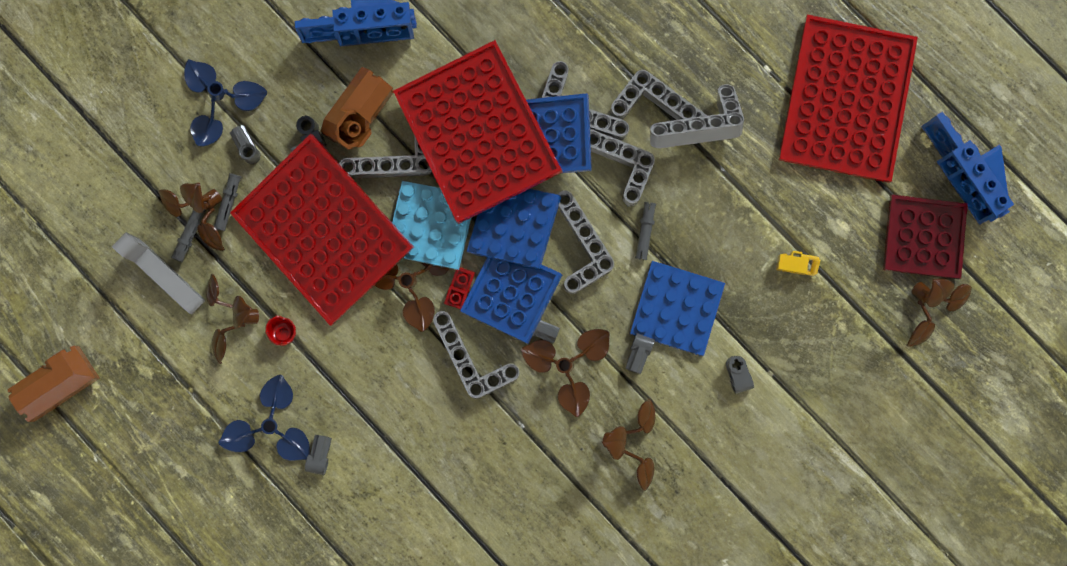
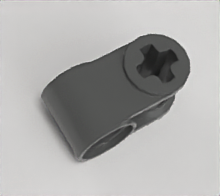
(739, 378)

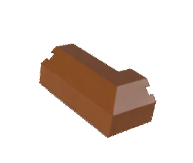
(356, 110)
(52, 383)

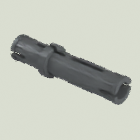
(227, 201)
(645, 230)
(186, 238)

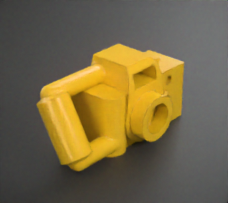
(799, 264)

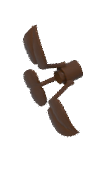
(193, 196)
(939, 292)
(415, 312)
(242, 315)
(540, 357)
(616, 441)

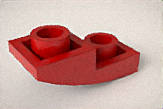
(459, 288)

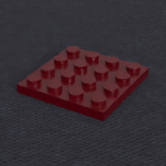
(925, 237)

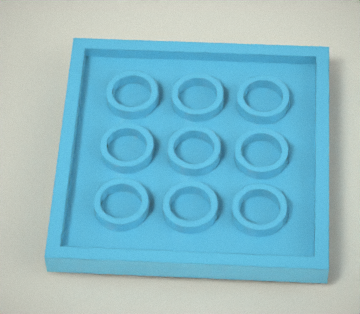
(429, 226)

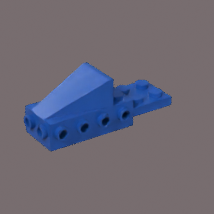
(350, 23)
(982, 173)

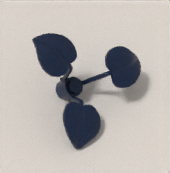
(202, 76)
(292, 445)

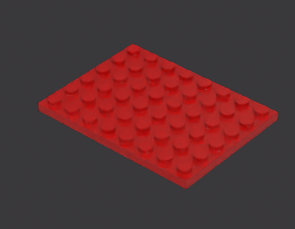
(848, 98)
(477, 132)
(321, 230)

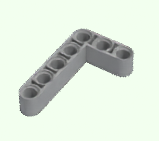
(660, 100)
(612, 122)
(723, 126)
(395, 161)
(634, 162)
(586, 242)
(137, 251)
(467, 362)

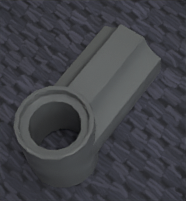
(244, 144)
(546, 331)
(641, 349)
(317, 459)

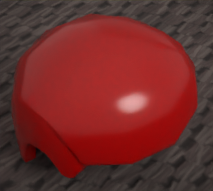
(280, 330)

